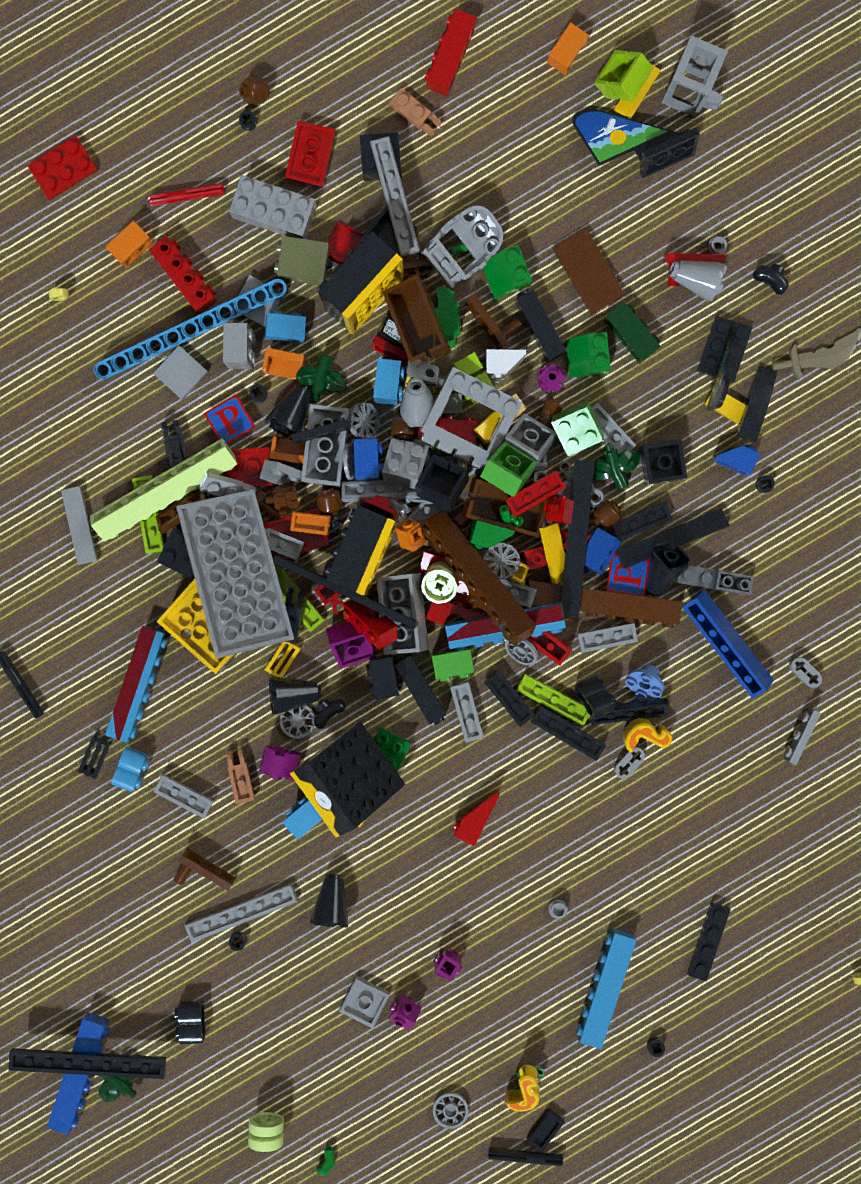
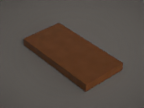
(588, 271)

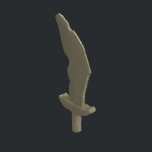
(820, 358)

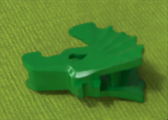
(448, 314)

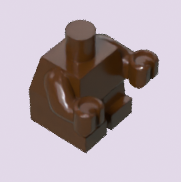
(283, 497)

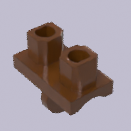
(416, 266)

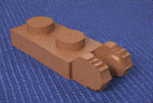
(414, 111)
(240, 778)

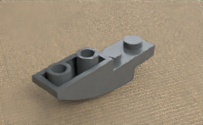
(716, 580)

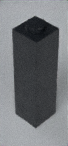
(539, 325)
(421, 690)

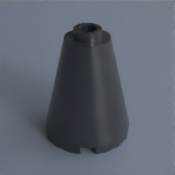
(290, 411)
(665, 567)
(291, 693)
(331, 904)

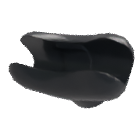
(772, 277)
(327, 710)

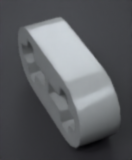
(808, 668)
(633, 765)

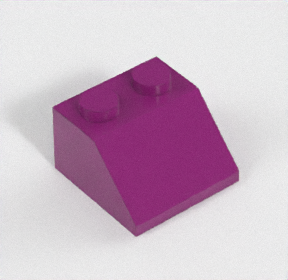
(349, 645)

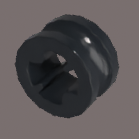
(249, 127)
(253, 396)
(763, 478)
(336, 523)
(231, 941)
(653, 1040)

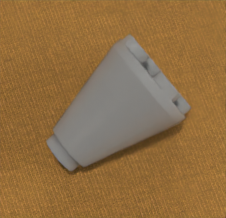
(699, 277)
(416, 403)

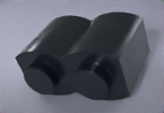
(594, 697)
(191, 1022)

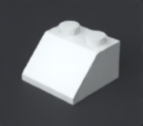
(501, 363)

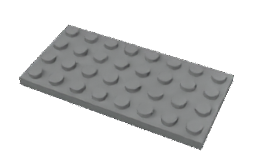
(234, 573)

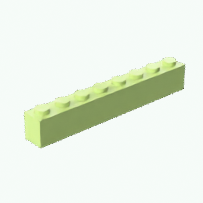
(162, 490)

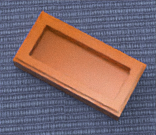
(310, 523)

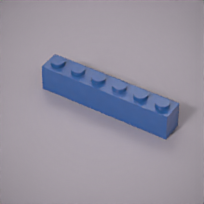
(728, 643)
(73, 1086)

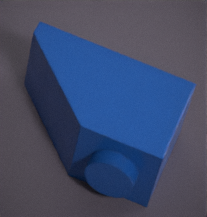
(739, 459)

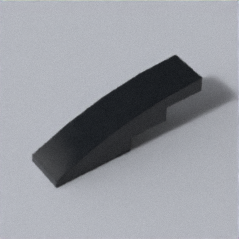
(757, 404)

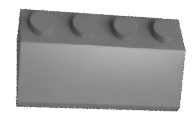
(324, 455)

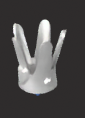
(400, 508)

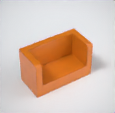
(567, 48)
(129, 244)
(282, 363)
(287, 451)

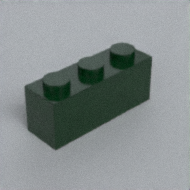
(632, 332)

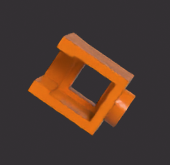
(410, 535)

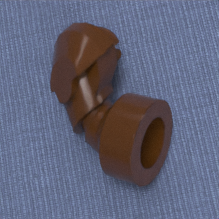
(550, 408)

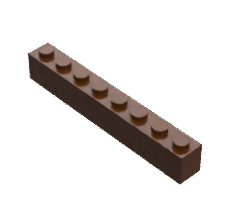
(478, 578)
(614, 605)

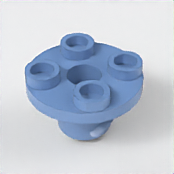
(645, 682)

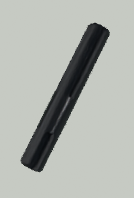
(20, 685)
(525, 1156)

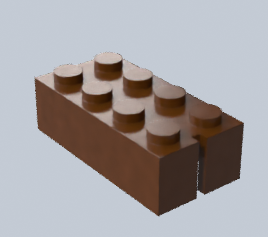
(416, 321)
(485, 506)

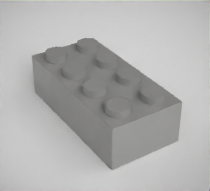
(272, 208)
(405, 596)

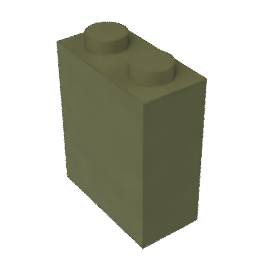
(302, 260)

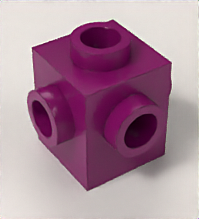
(547, 384)
(447, 970)
(404, 1012)

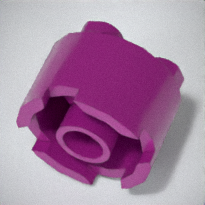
(279, 762)

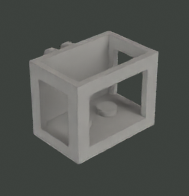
(704, 62)

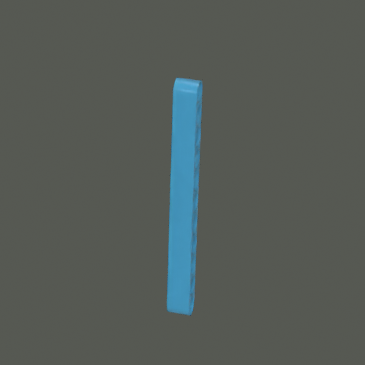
(198, 322)

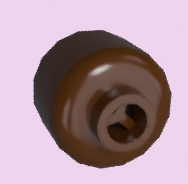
(254, 90)
(401, 430)
(329, 500)
(607, 513)

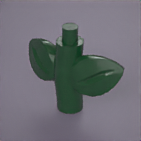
(321, 377)
(616, 465)
(113, 1086)

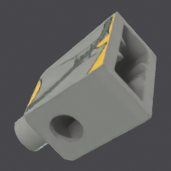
(427, 373)

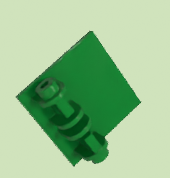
(393, 747)

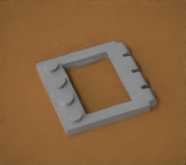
(481, 393)

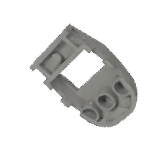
(479, 234)

